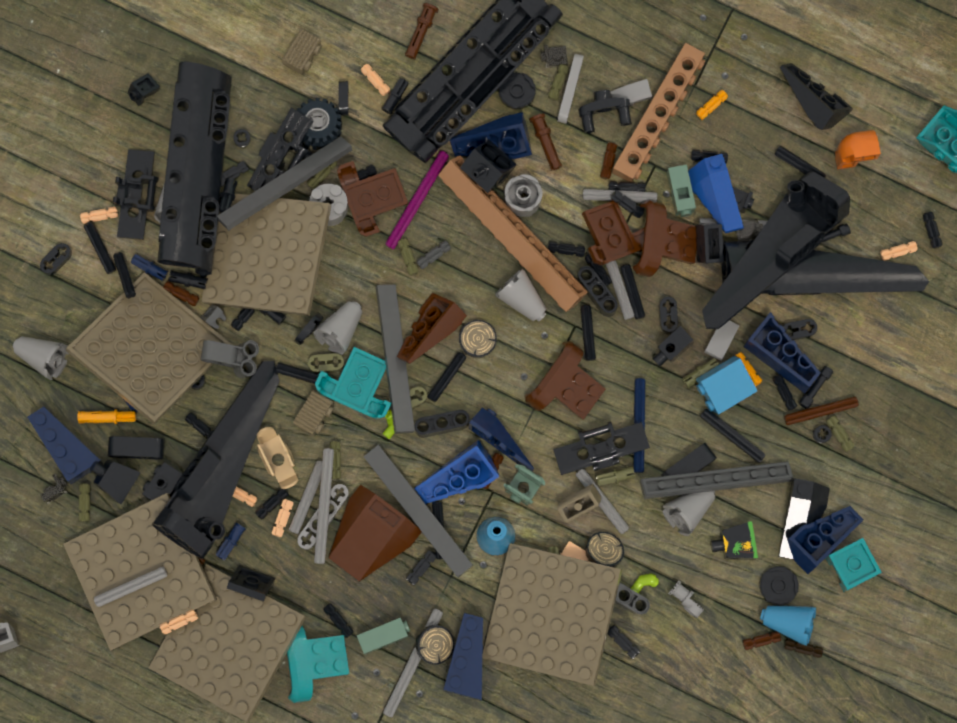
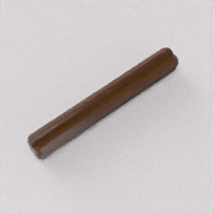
(820, 411)

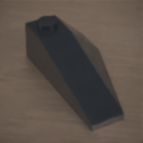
(818, 104)
(805, 505)

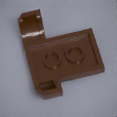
(370, 196)
(611, 234)
(664, 239)
(567, 384)

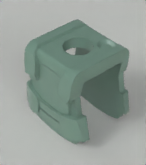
(529, 477)

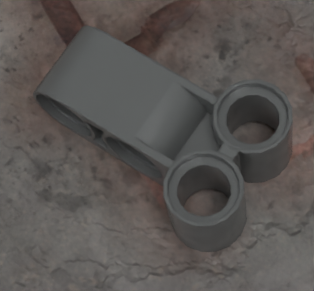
(231, 356)
(631, 599)

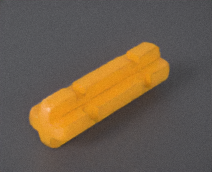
(712, 104)
(751, 371)

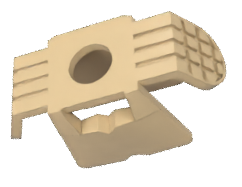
(272, 445)

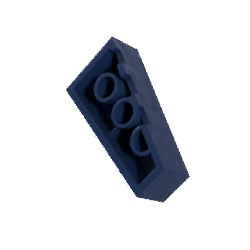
(781, 354)
(67, 451)
(466, 664)

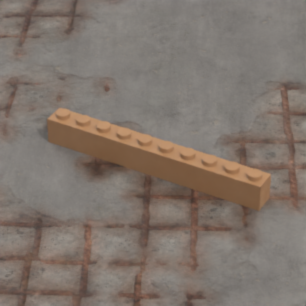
(514, 236)

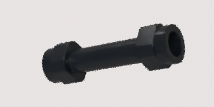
(842, 231)
(806, 400)

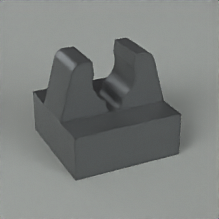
(212, 314)

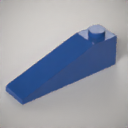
(714, 189)
(465, 472)

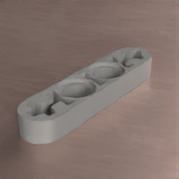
(570, 88)
(341, 500)

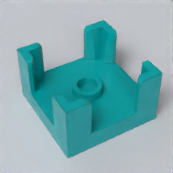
(853, 564)

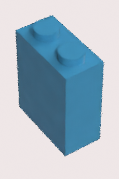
(725, 385)

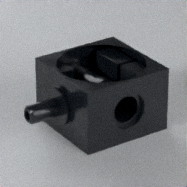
(488, 166)

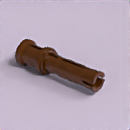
(424, 22)
(543, 134)

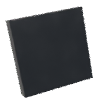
(251, 583)

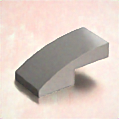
(634, 92)
(721, 340)

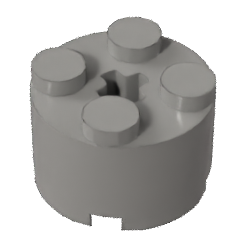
(515, 188)
(338, 199)

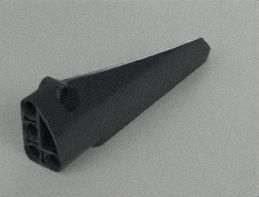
(790, 234)
(833, 273)
(213, 474)

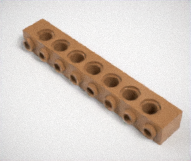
(687, 55)

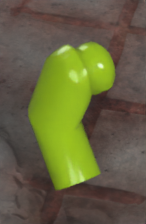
(389, 431)
(645, 580)

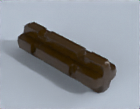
(807, 650)

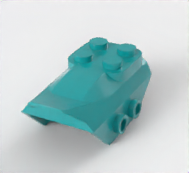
(941, 137)

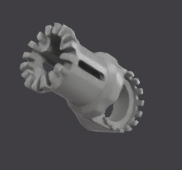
(684, 595)

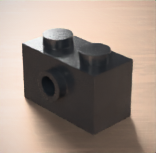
(709, 243)
(162, 483)

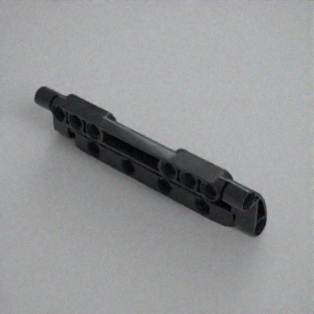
(471, 74)
(196, 166)

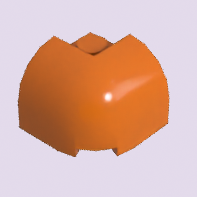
(857, 148)

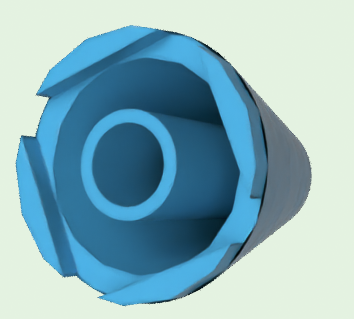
(495, 543)
(790, 621)

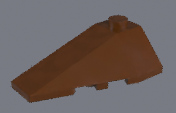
(436, 321)

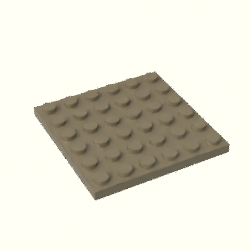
(270, 258)
(146, 348)
(126, 551)
(552, 614)
(229, 648)

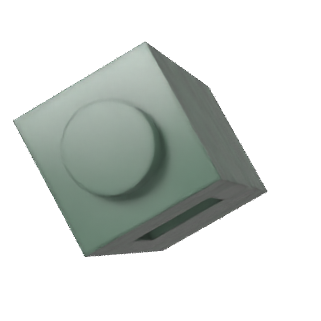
(681, 190)
(383, 635)

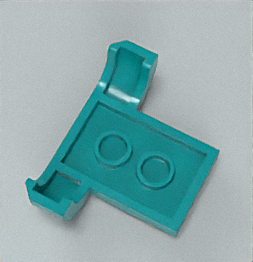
(357, 384)
(314, 660)

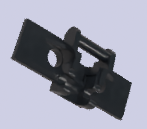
(277, 147)
(130, 194)
(604, 453)

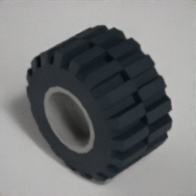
(326, 123)

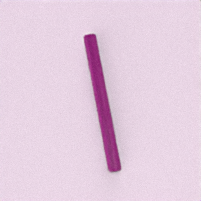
(417, 200)

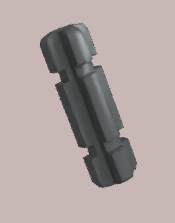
(433, 254)

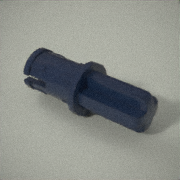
(149, 267)
(230, 541)

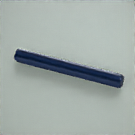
(639, 416)

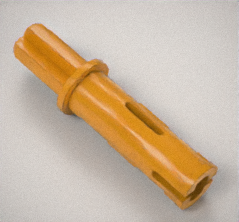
(106, 416)

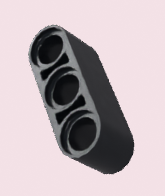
(598, 300)
(432, 421)
(136, 448)
(692, 462)

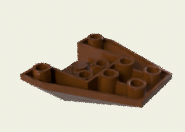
(370, 534)

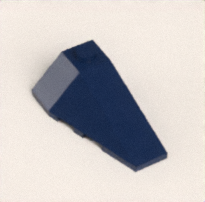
(507, 133)
(490, 429)
(818, 539)

